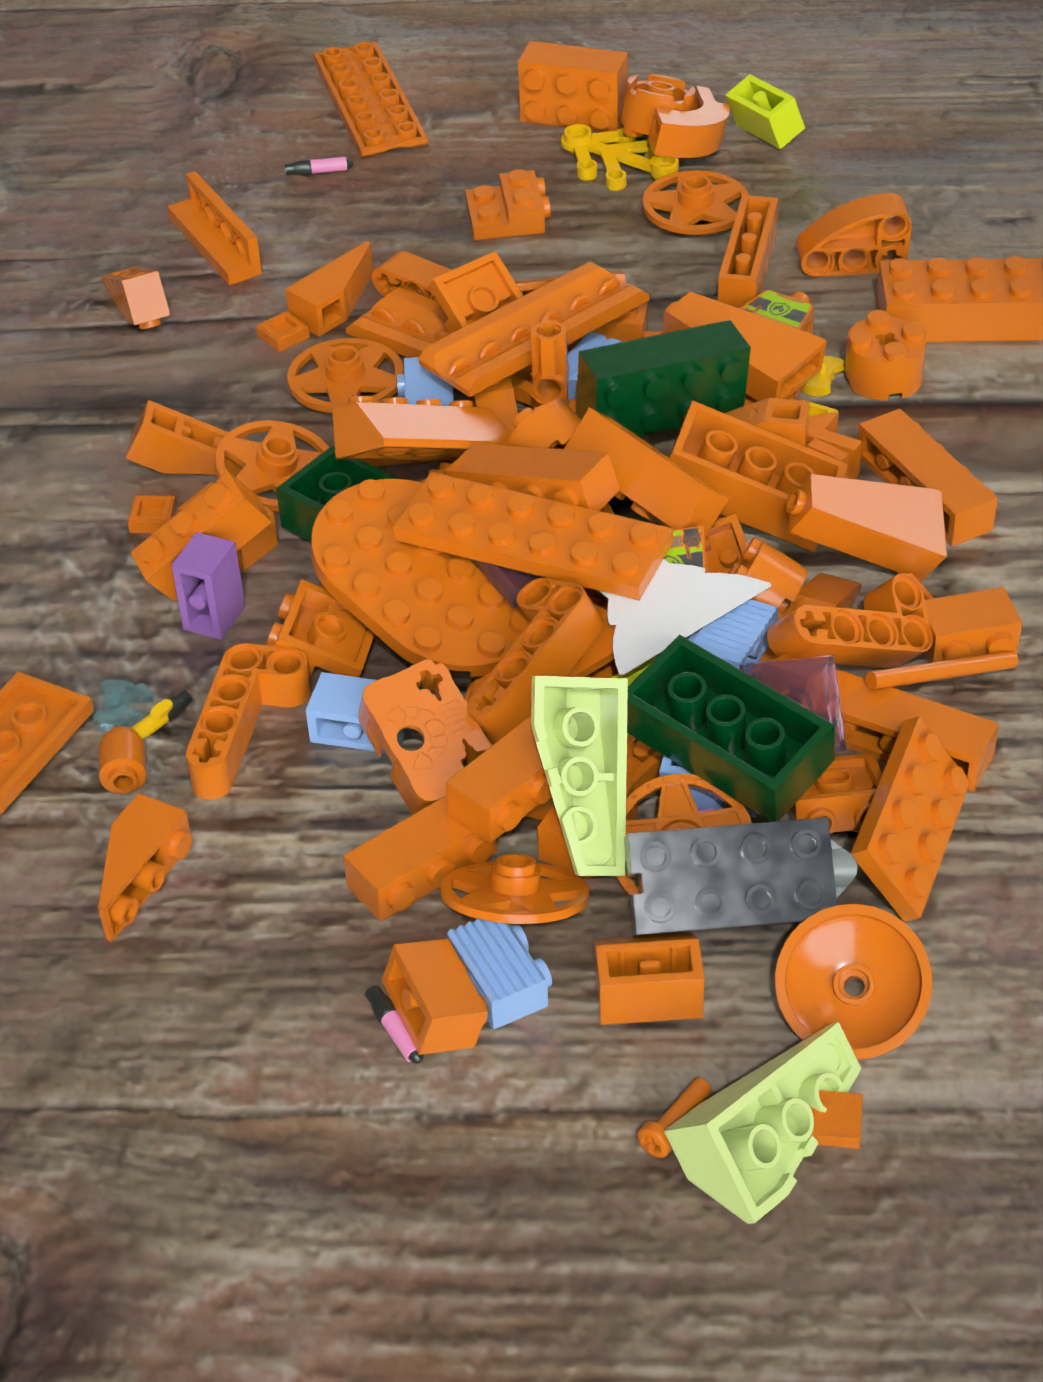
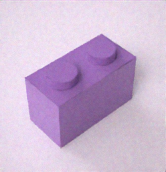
(208, 585)

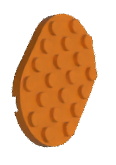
(405, 593)

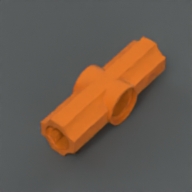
(549, 362)

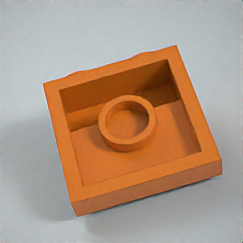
(508, 209)
(474, 290)
(322, 630)
(841, 793)

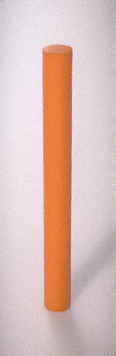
(941, 670)

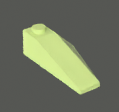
(584, 757)
(760, 1128)

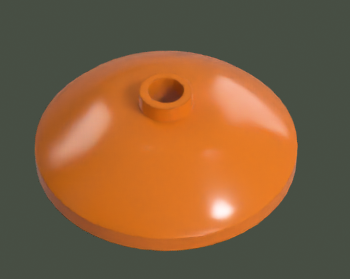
(859, 945)

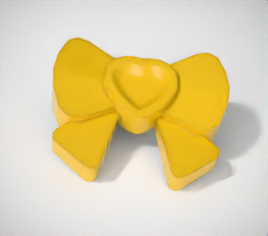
(821, 382)

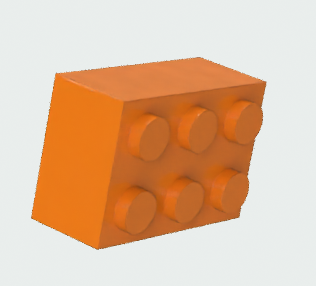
(572, 86)

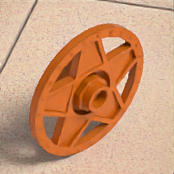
(693, 201)
(343, 372)
(268, 462)
(679, 810)
(514, 892)

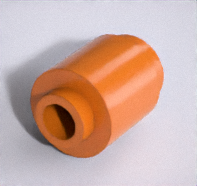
(122, 760)

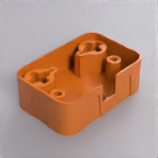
(441, 718)

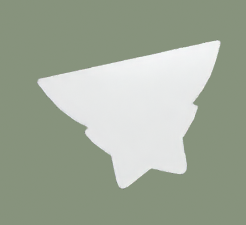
(674, 603)

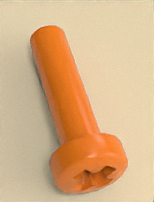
(652, 1135)

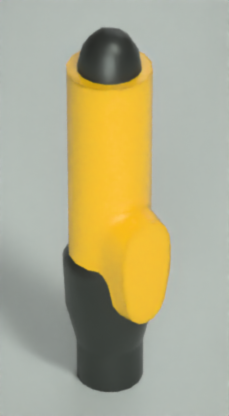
(162, 713)

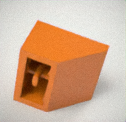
(649, 978)

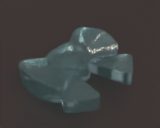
(116, 704)

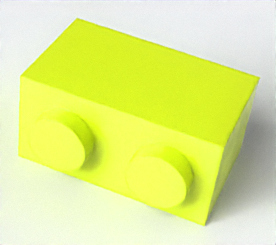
(765, 111)

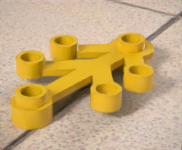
(580, 141)

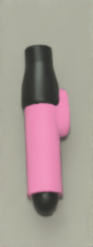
(315, 166)
(391, 1021)

